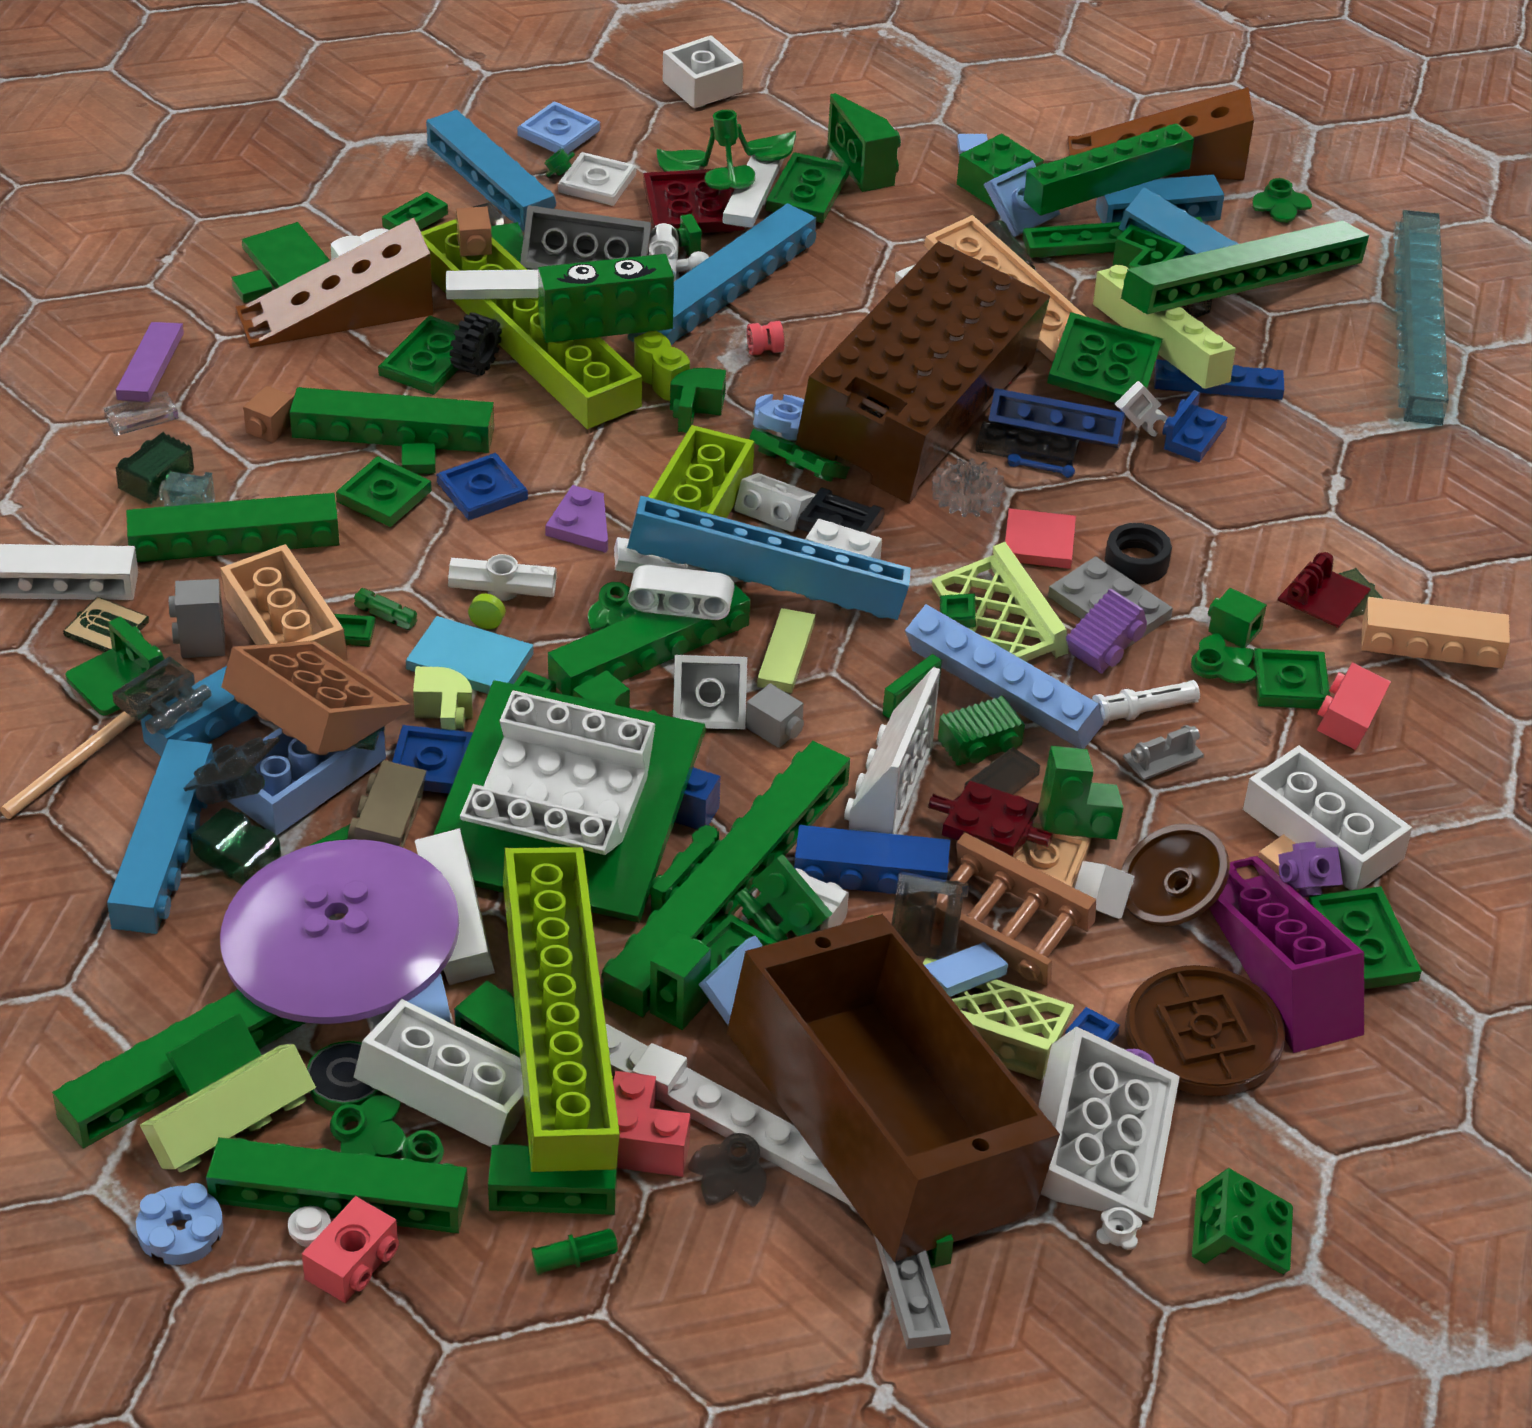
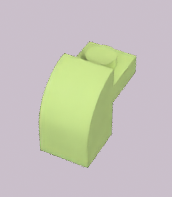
(442, 695)

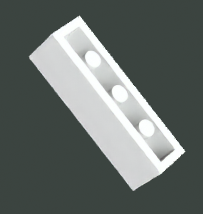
(67, 572)
(472, 953)

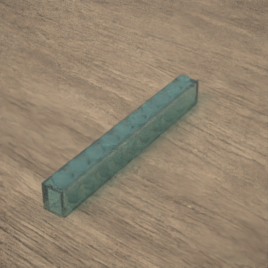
(1420, 318)

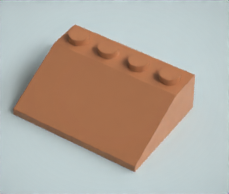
(310, 694)

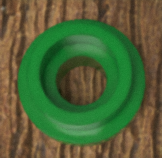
(424, 1141)

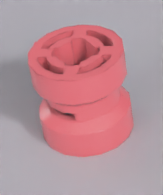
(765, 338)

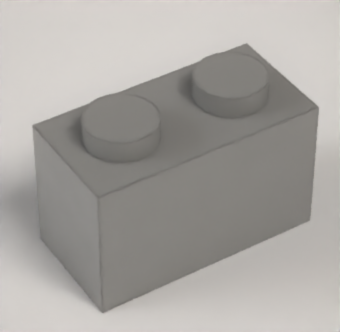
(199, 618)

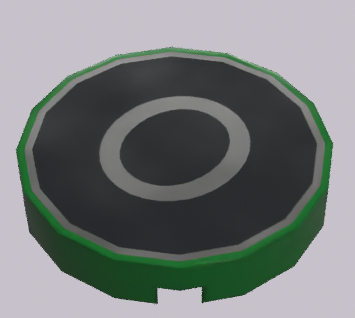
(333, 1075)

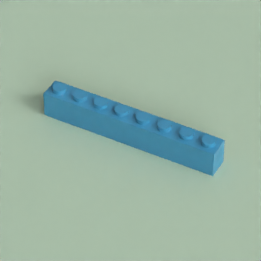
(738, 268)
(769, 558)

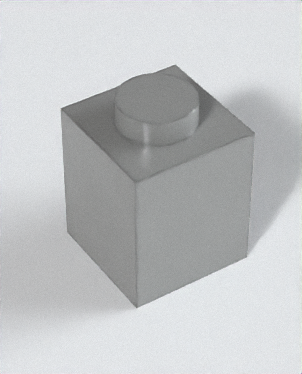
(774, 715)

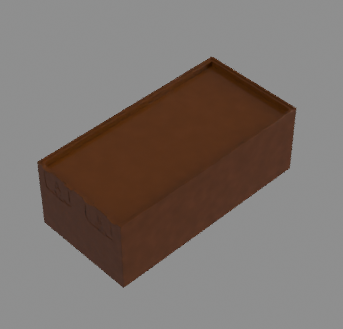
(891, 1085)

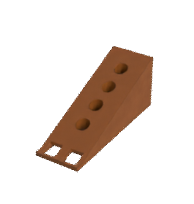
(1219, 128)
(362, 288)

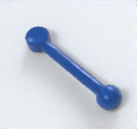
(1015, 460)

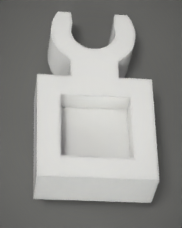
(1141, 408)

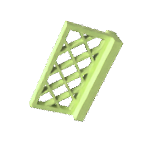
(1022, 592)
(1016, 1043)

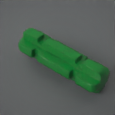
(385, 609)

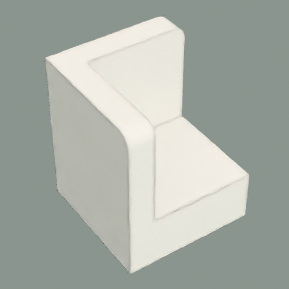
(1106, 885)

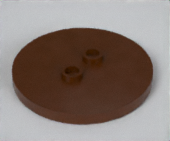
(1207, 1029)

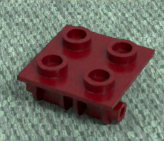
(1324, 592)

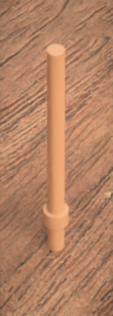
(66, 765)

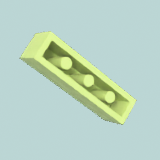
(228, 1106)

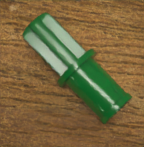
(574, 1251)

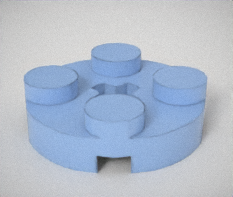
(779, 415)
(173, 1204)

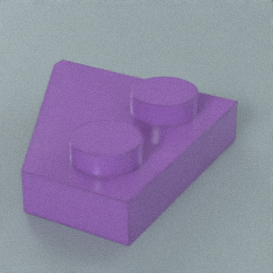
(580, 519)

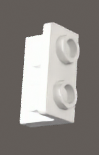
(772, 501)

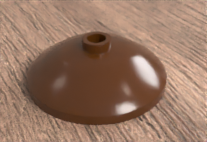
(1165, 864)

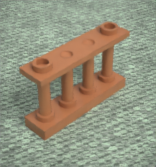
(1028, 883)

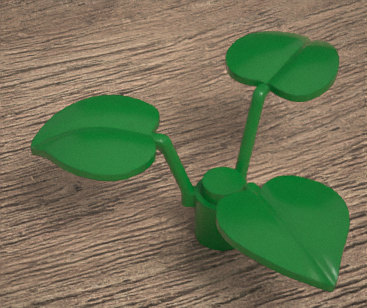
(726, 132)

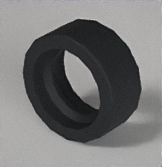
(1143, 537)

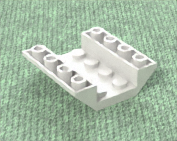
(564, 774)

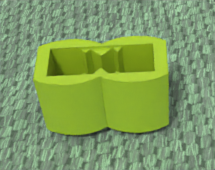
(658, 361)

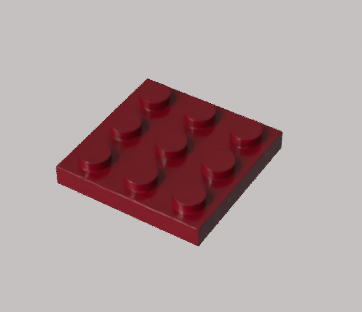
(684, 193)

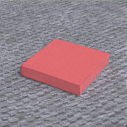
(1041, 537)

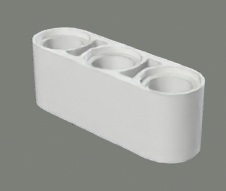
(681, 592)

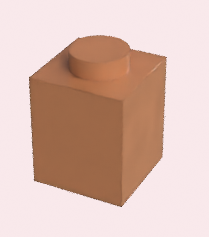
(473, 231)
(268, 414)

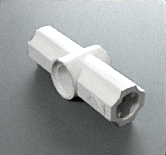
(502, 577)

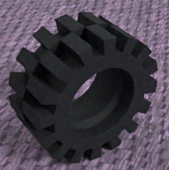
(475, 344)

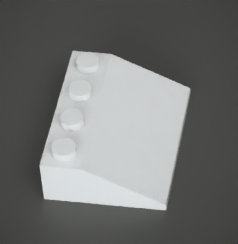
(897, 762)
(1110, 1123)

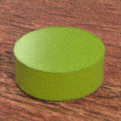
(486, 611)

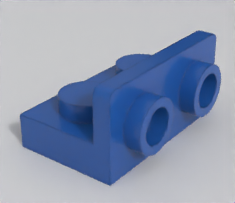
(1192, 429)

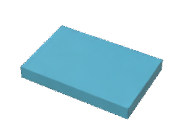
(472, 652)

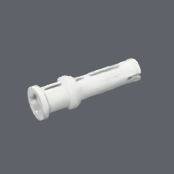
(1130, 704)

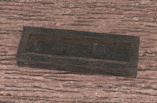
(1027, 443)

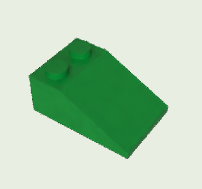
(864, 143)

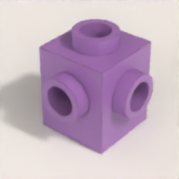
(1310, 868)

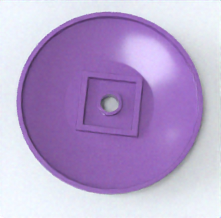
(345, 970)

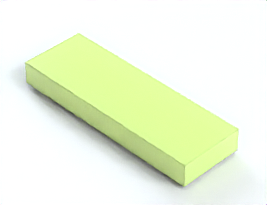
(786, 649)

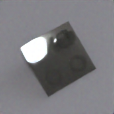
(231, 772)

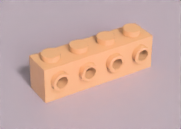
(1435, 632)

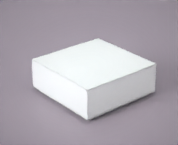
(663, 1064)

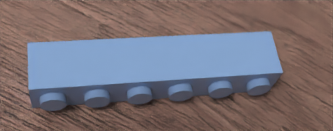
(1004, 674)

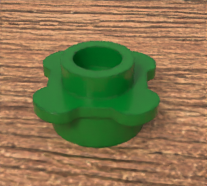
(558, 162)

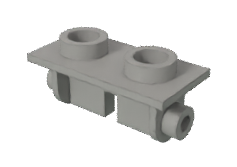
(1165, 754)

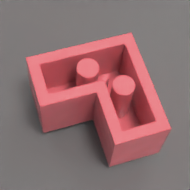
(649, 1137)

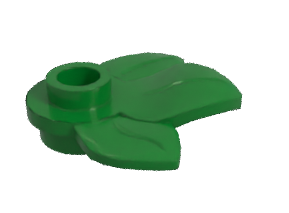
(1281, 200)
(610, 609)
(1223, 662)
(376, 1130)

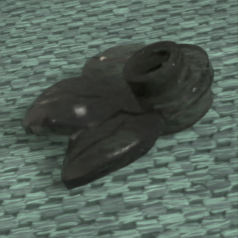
(726, 1173)

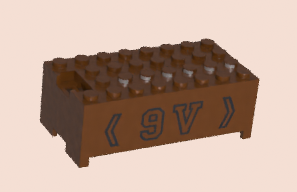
(932, 357)

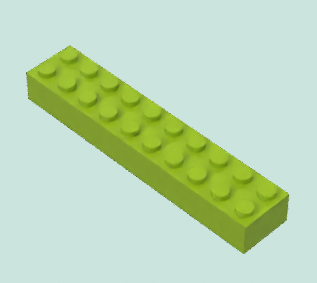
(578, 373)
(559, 1011)

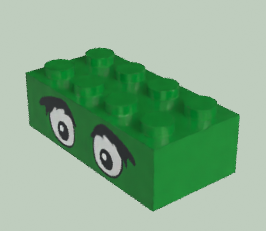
(605, 298)

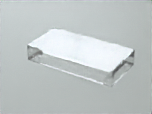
(138, 415)

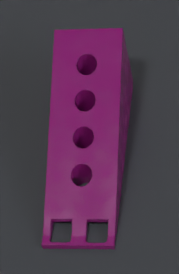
(1293, 957)

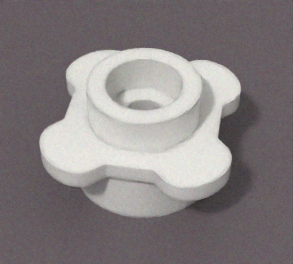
(1121, 1219)

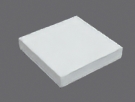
(597, 178)

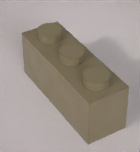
(390, 804)

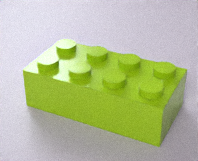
(706, 471)

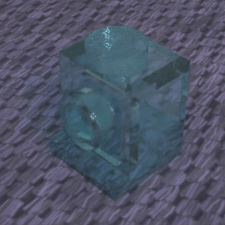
(187, 489)

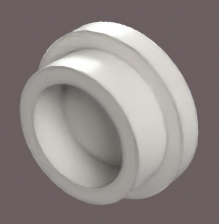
(307, 1224)

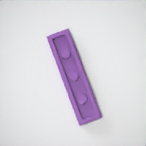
(149, 361)

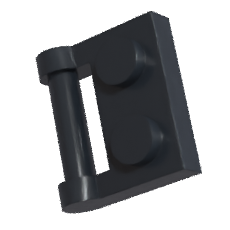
(841, 512)

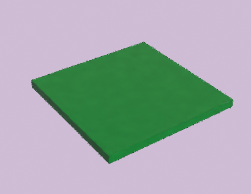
(623, 877)

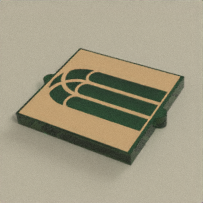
(92, 623)

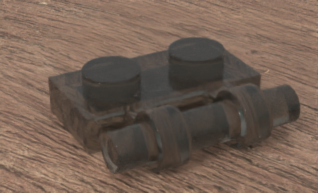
(155, 688)

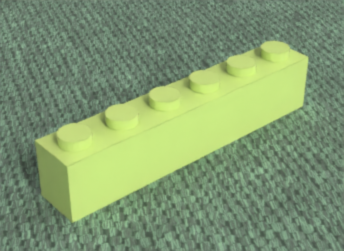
(1185, 340)

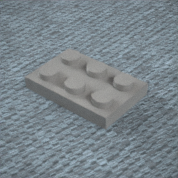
(1090, 581)

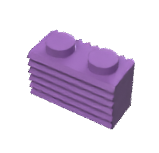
(1107, 631)

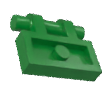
(789, 896)

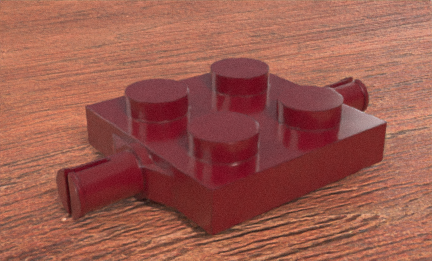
(991, 817)

